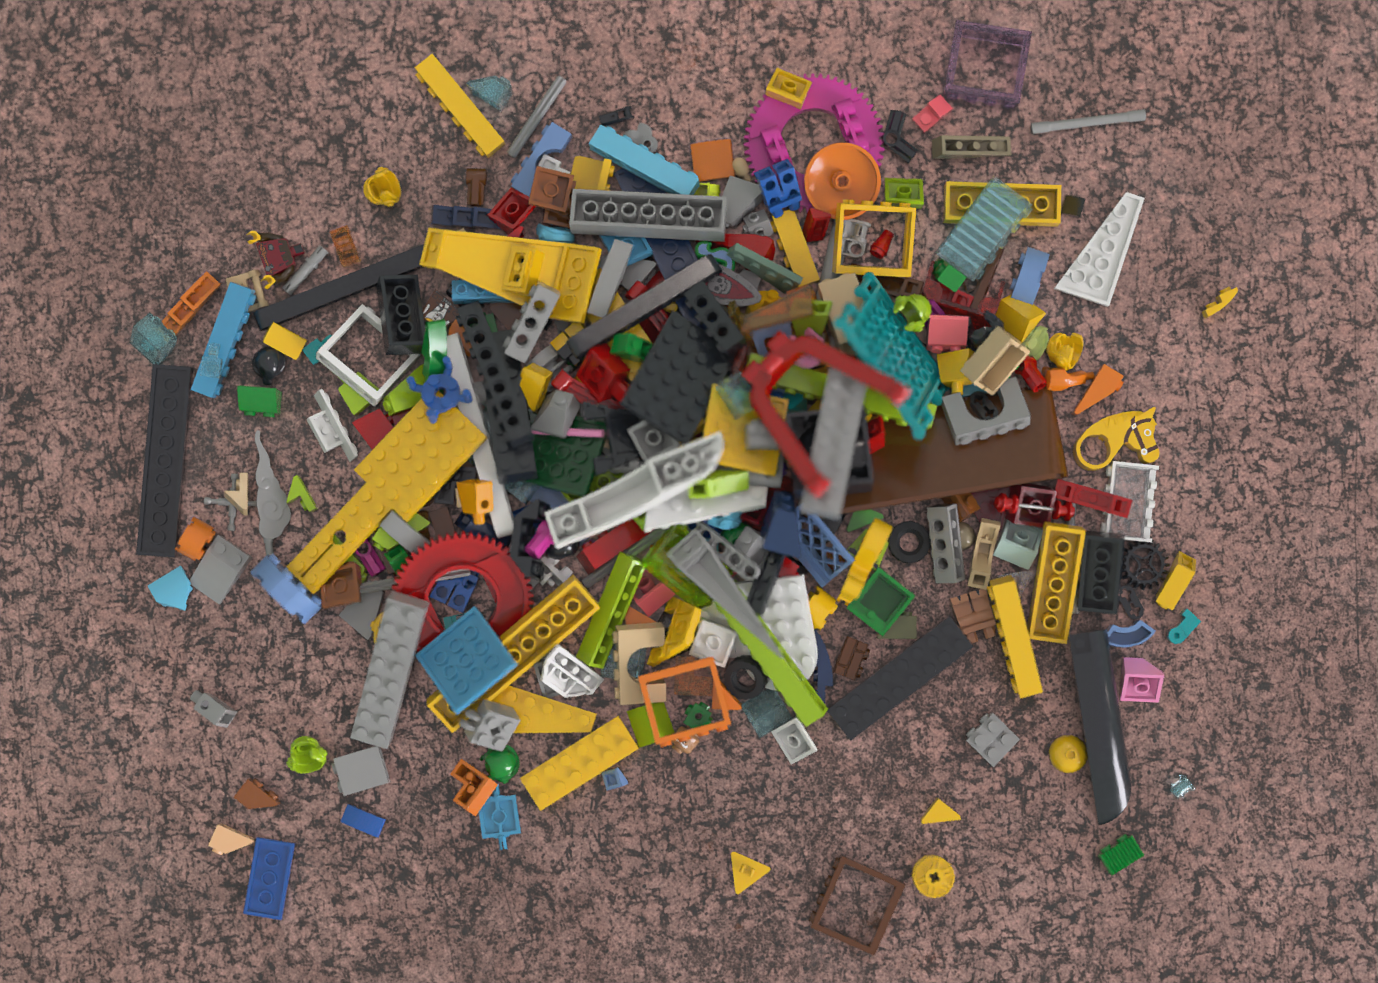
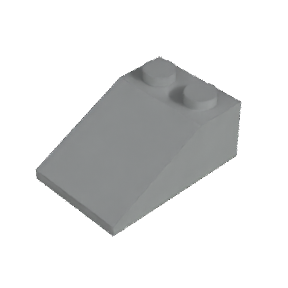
(220, 569)

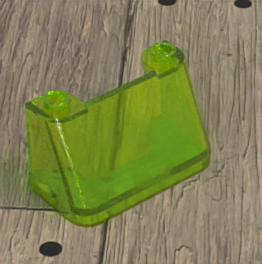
(669, 574)

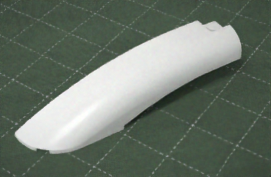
(636, 492)

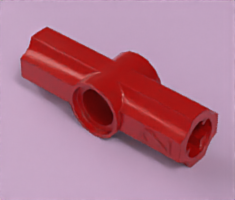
(1031, 374)

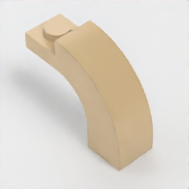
(983, 553)

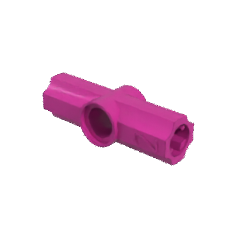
(540, 541)
(371, 560)

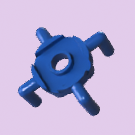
(440, 382)

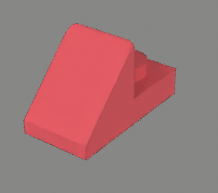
(932, 113)

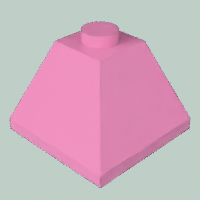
(1140, 681)

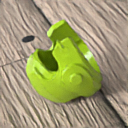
(915, 309)
(306, 755)

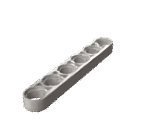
(729, 551)

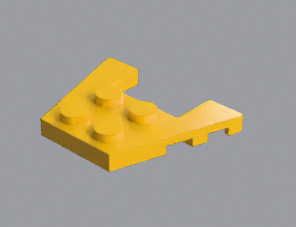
(680, 631)

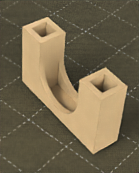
(628, 640)

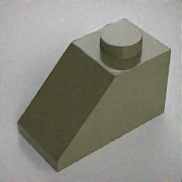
(903, 628)

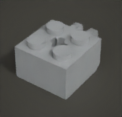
(490, 724)

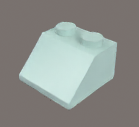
(1018, 544)

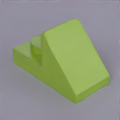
(299, 490)

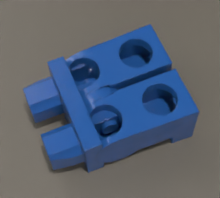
(779, 187)
(463, 591)

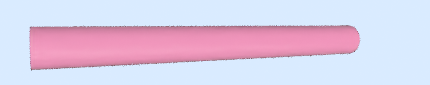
(579, 432)

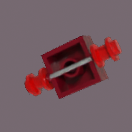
(1033, 505)

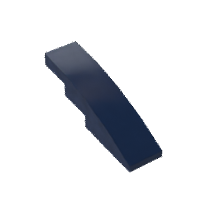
(462, 217)

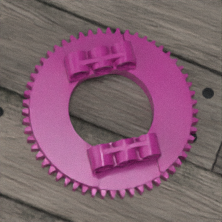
(825, 95)

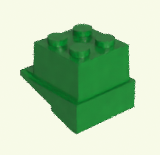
(881, 601)

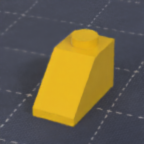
(535, 384)

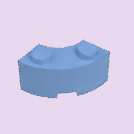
(1028, 280)
(1129, 636)

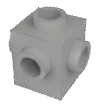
(758, 224)

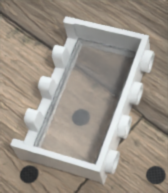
(1135, 483)

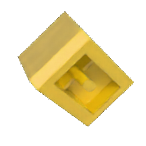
(939, 813)

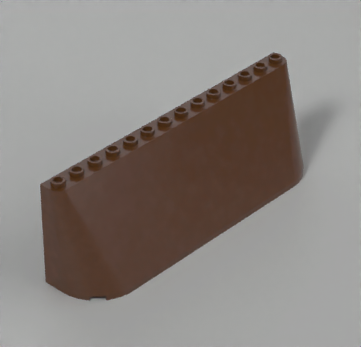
(937, 468)

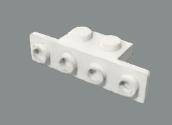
(329, 429)

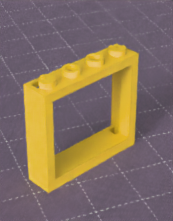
(908, 242)

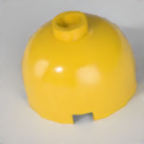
(1068, 753)

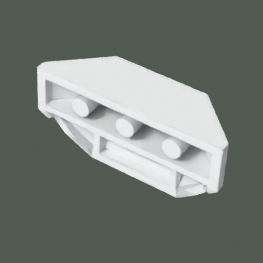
(569, 674)

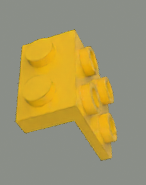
(592, 173)

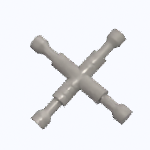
(223, 501)

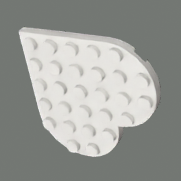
(788, 619)

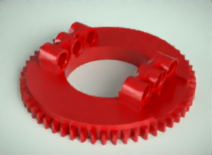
(472, 553)

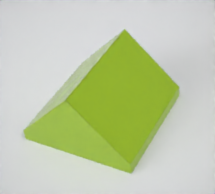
(904, 191)
(642, 727)

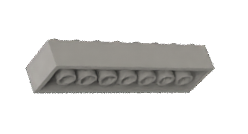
(648, 215)
(835, 442)
(389, 669)

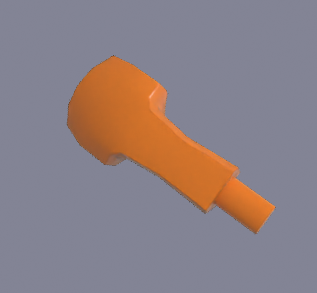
(1059, 379)

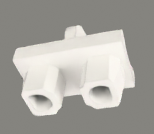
(552, 574)

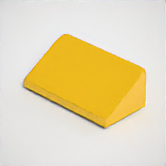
(284, 340)

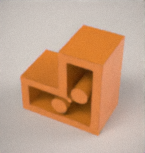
(476, 787)

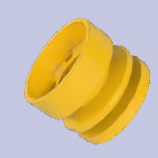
(929, 865)

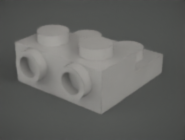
(991, 738)

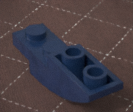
(823, 674)

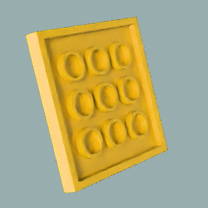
(733, 432)

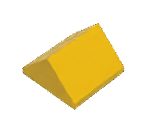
(788, 88)
(1019, 317)

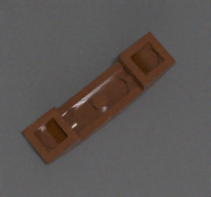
(896, 286)

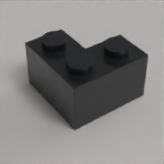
(446, 494)

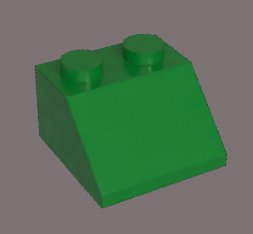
(259, 400)

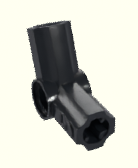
(894, 128)

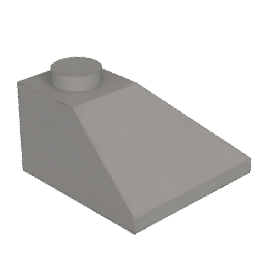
(556, 414)

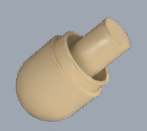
(741, 168)

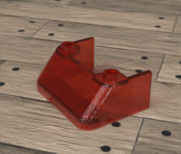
(933, 290)

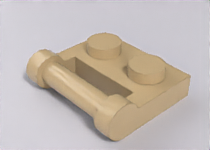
(242, 280)

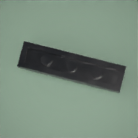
(764, 584)

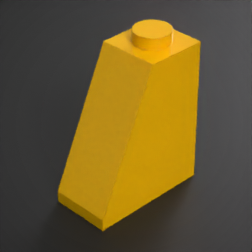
(1176, 581)

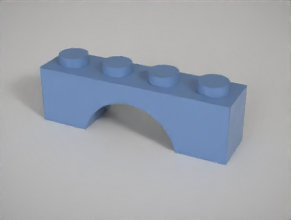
(553, 140)

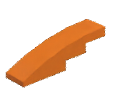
(191, 303)

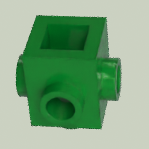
(691, 710)

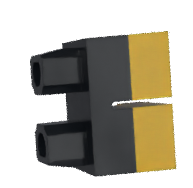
(561, 347)

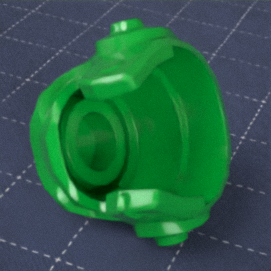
(501, 764)

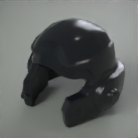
(978, 336)

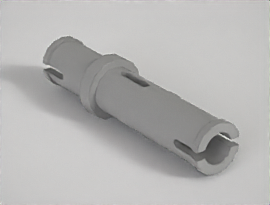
(302, 273)

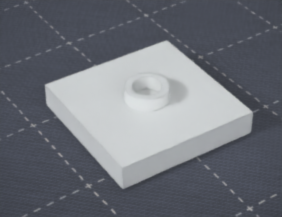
(714, 641)

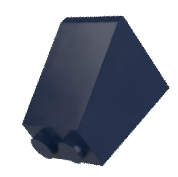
(780, 526)

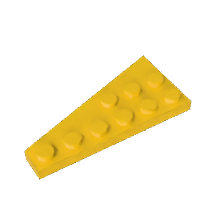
(544, 714)

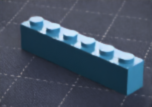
(226, 333)

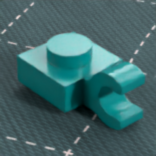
(312, 348)

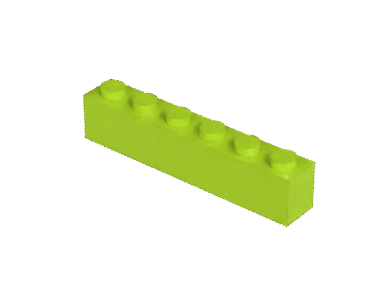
(613, 608)

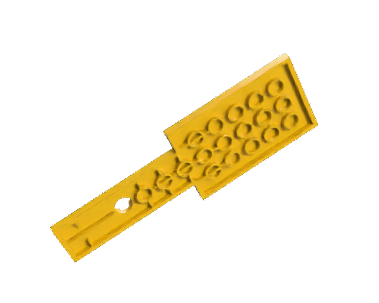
(398, 476)

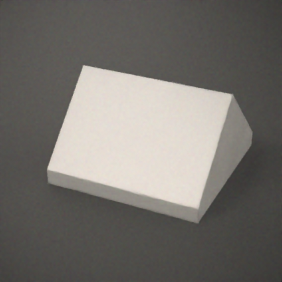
(794, 740)

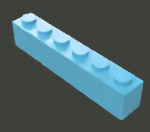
(642, 162)

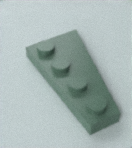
(764, 268)

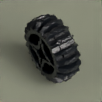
(1150, 569)

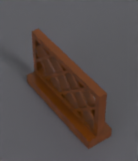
(984, 282)

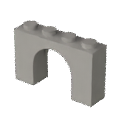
(968, 428)

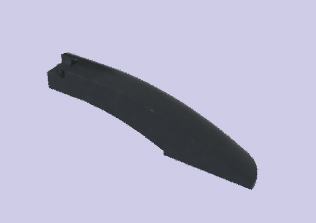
(1101, 723)

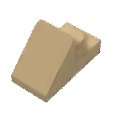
(239, 498)

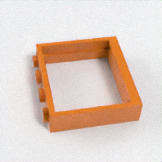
(701, 730)

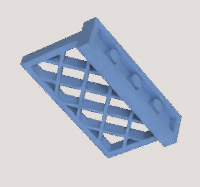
(811, 559)

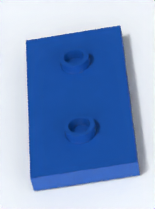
(269, 878)

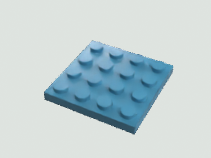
(466, 660)

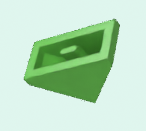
(862, 518)

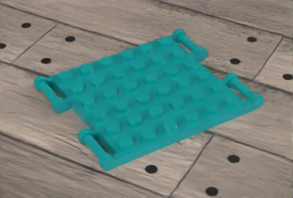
(894, 351)

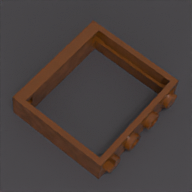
(883, 923)

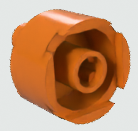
(195, 538)

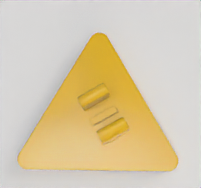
(746, 871)

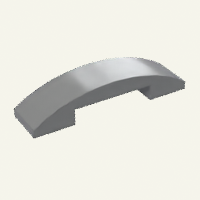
(402, 532)

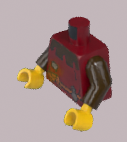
(276, 256)

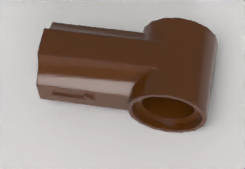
(476, 180)

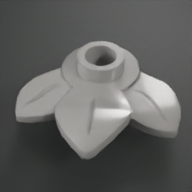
(643, 135)

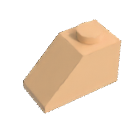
(228, 839)

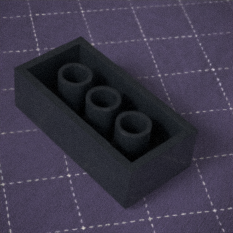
(401, 314)
(1101, 572)

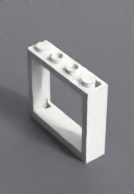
(346, 374)

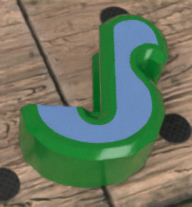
(720, 254)

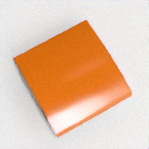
(713, 160)

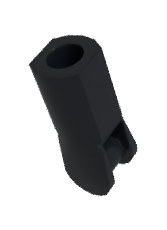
(612, 117)

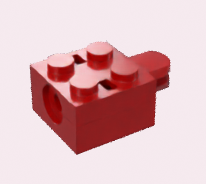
(604, 374)

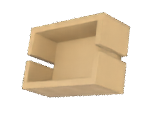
(995, 360)

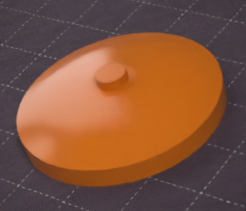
(839, 174)

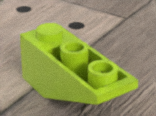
(720, 483)

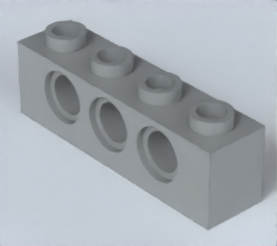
(522, 350)
(950, 535)

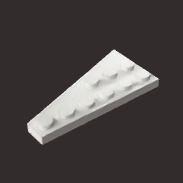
(1100, 262)
(689, 510)

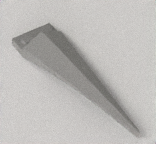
(701, 564)

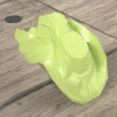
(1037, 341)

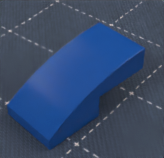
(363, 820)

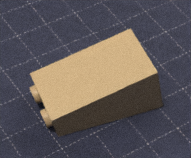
(840, 292)

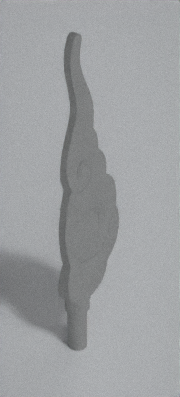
(270, 500)

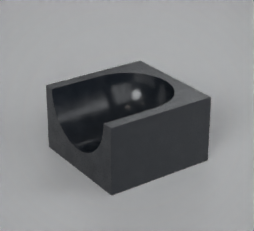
(860, 473)

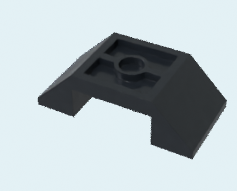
(522, 533)

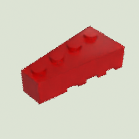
(610, 545)

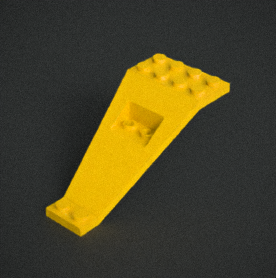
(496, 264)

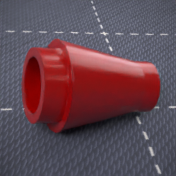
(881, 245)

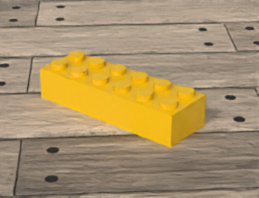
(1045, 201)
(1055, 582)
(1015, 635)
(579, 763)

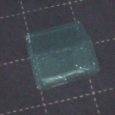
(492, 90)
(153, 339)

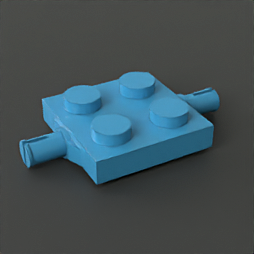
(499, 817)

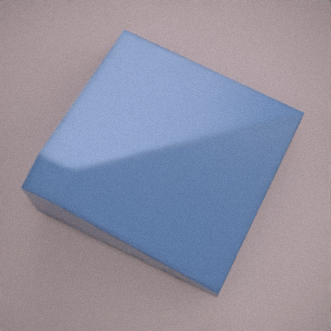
(614, 778)

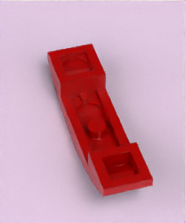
(1093, 498)

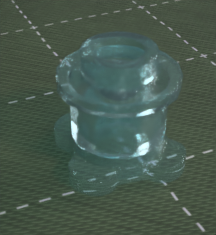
(1181, 787)

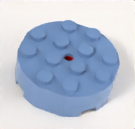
(286, 588)

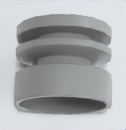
(547, 359)

